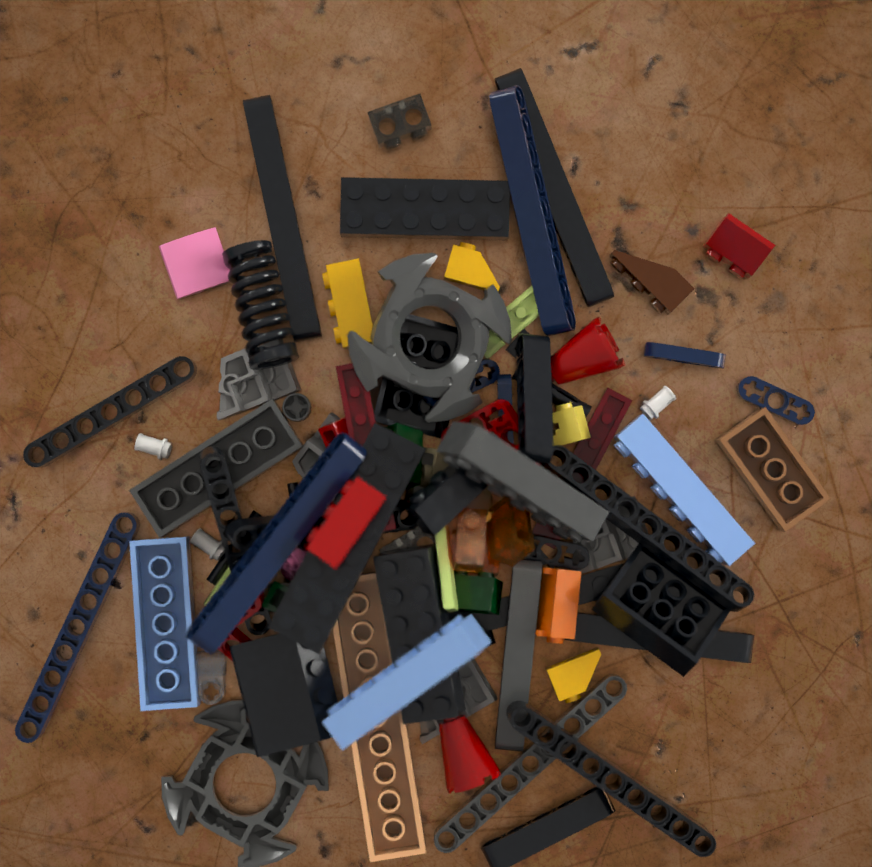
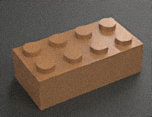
(773, 469)

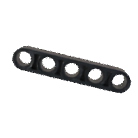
(534, 397)
(548, 828)

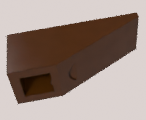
(660, 282)

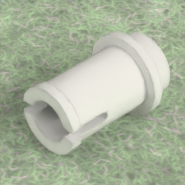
(657, 403)
(153, 446)
(208, 544)

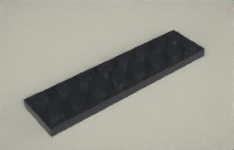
(318, 589)

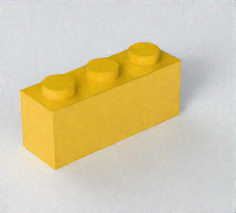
(348, 301)

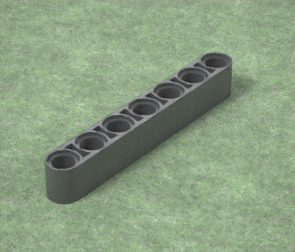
(518, 650)

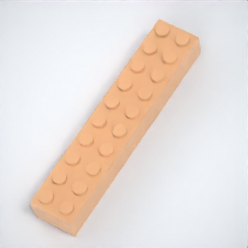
(384, 753)

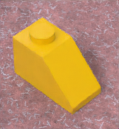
(469, 268)
(573, 675)

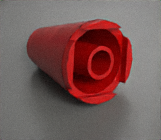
(586, 354)
(464, 756)

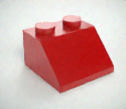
(737, 246)

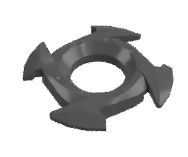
(473, 321)
(251, 831)

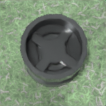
(294, 404)

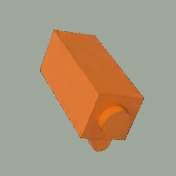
(558, 604)

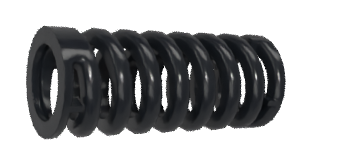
(233, 259)

